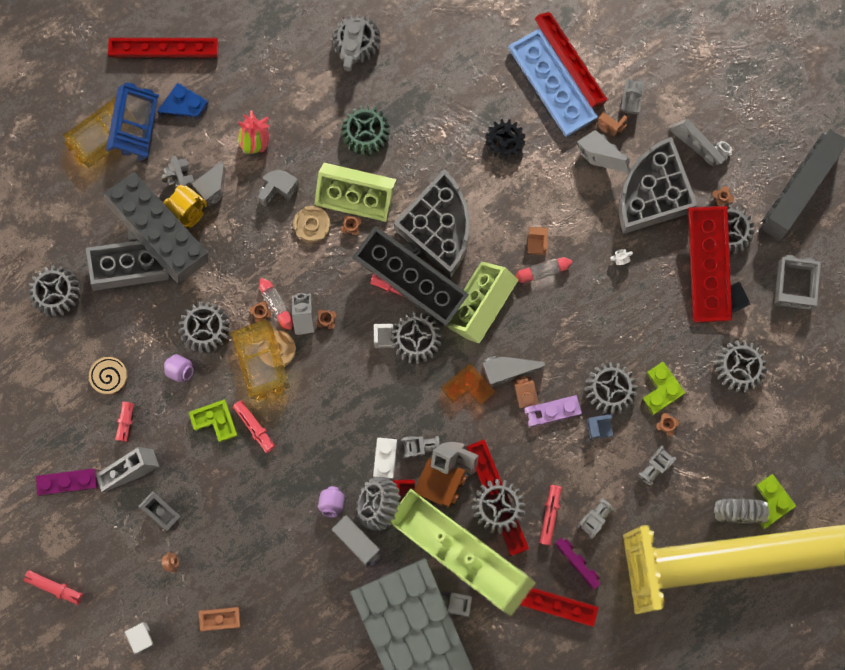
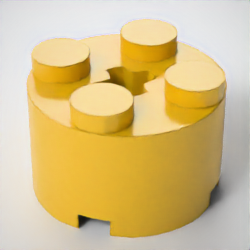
(186, 205)

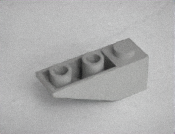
(600, 152)

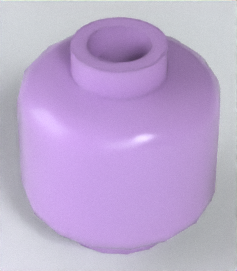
(178, 368)
(331, 502)

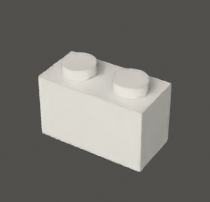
(385, 458)

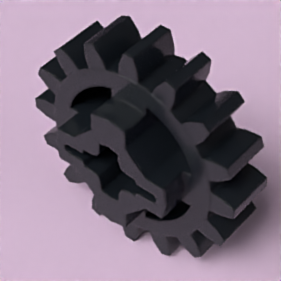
(496, 137)

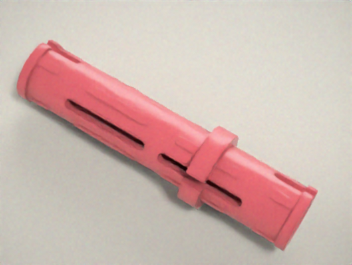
(251, 423)
(546, 538)
(61, 591)

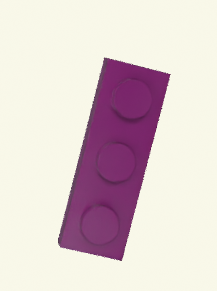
(66, 482)
(578, 563)

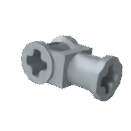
(418, 446)
(659, 463)
(593, 520)

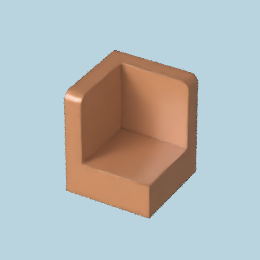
(537, 241)

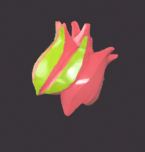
(253, 134)

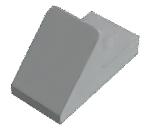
(159, 511)

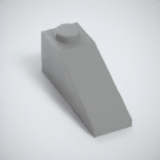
(506, 369)
(128, 468)

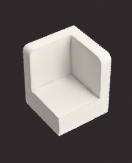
(382, 335)
(139, 637)

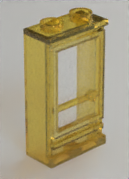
(91, 136)
(260, 360)

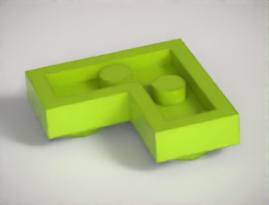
(667, 388)
(216, 415)
(777, 499)

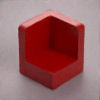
(404, 487)

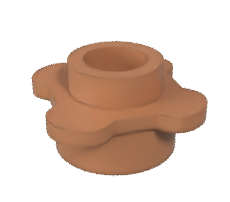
(722, 201)
(351, 220)
(260, 307)
(321, 319)
(669, 430)
(170, 562)

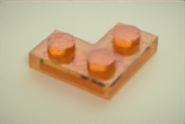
(468, 380)

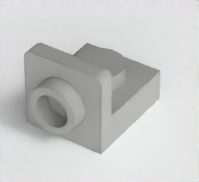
(457, 603)

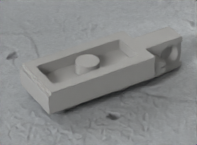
(352, 43)

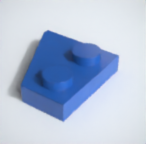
(183, 103)

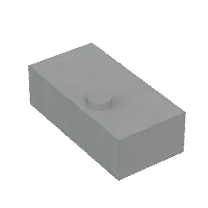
(122, 266)

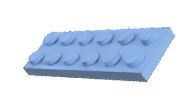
(552, 82)

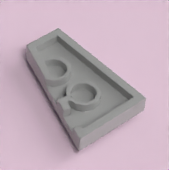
(697, 141)

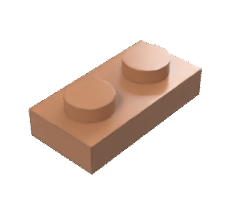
(219, 619)

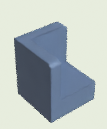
(600, 427)

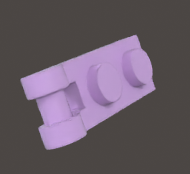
(553, 411)

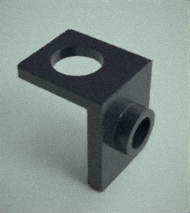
(738, 297)

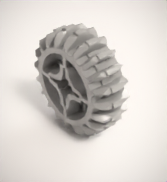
(368, 46)
(734, 234)
(50, 297)
(199, 332)
(434, 336)
(739, 359)
(606, 404)
(378, 503)
(507, 508)
(741, 511)

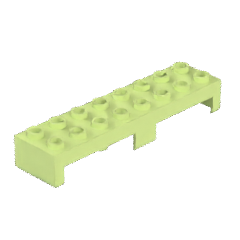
(462, 553)

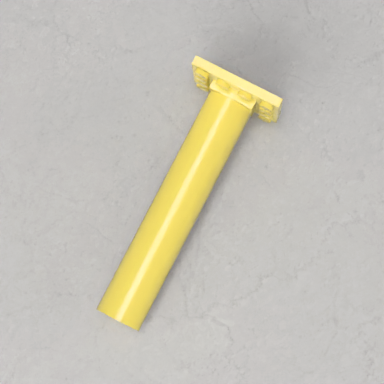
(725, 560)

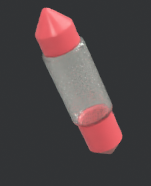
(543, 269)
(275, 304)

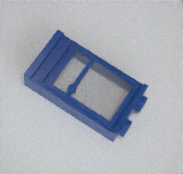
(132, 120)

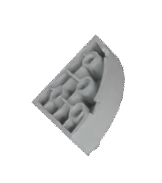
(655, 189)
(438, 224)

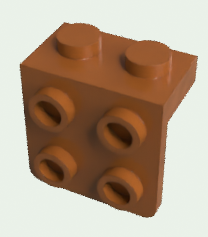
(438, 486)

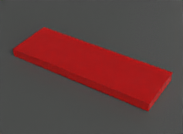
(710, 264)

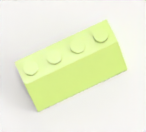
(354, 192)
(487, 294)

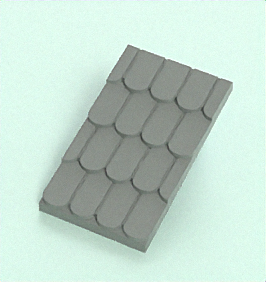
(410, 621)

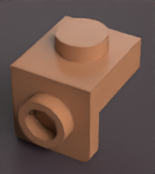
(609, 125)
(525, 391)

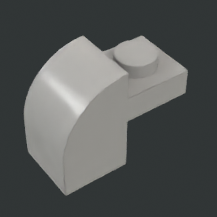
(279, 182)
(453, 455)

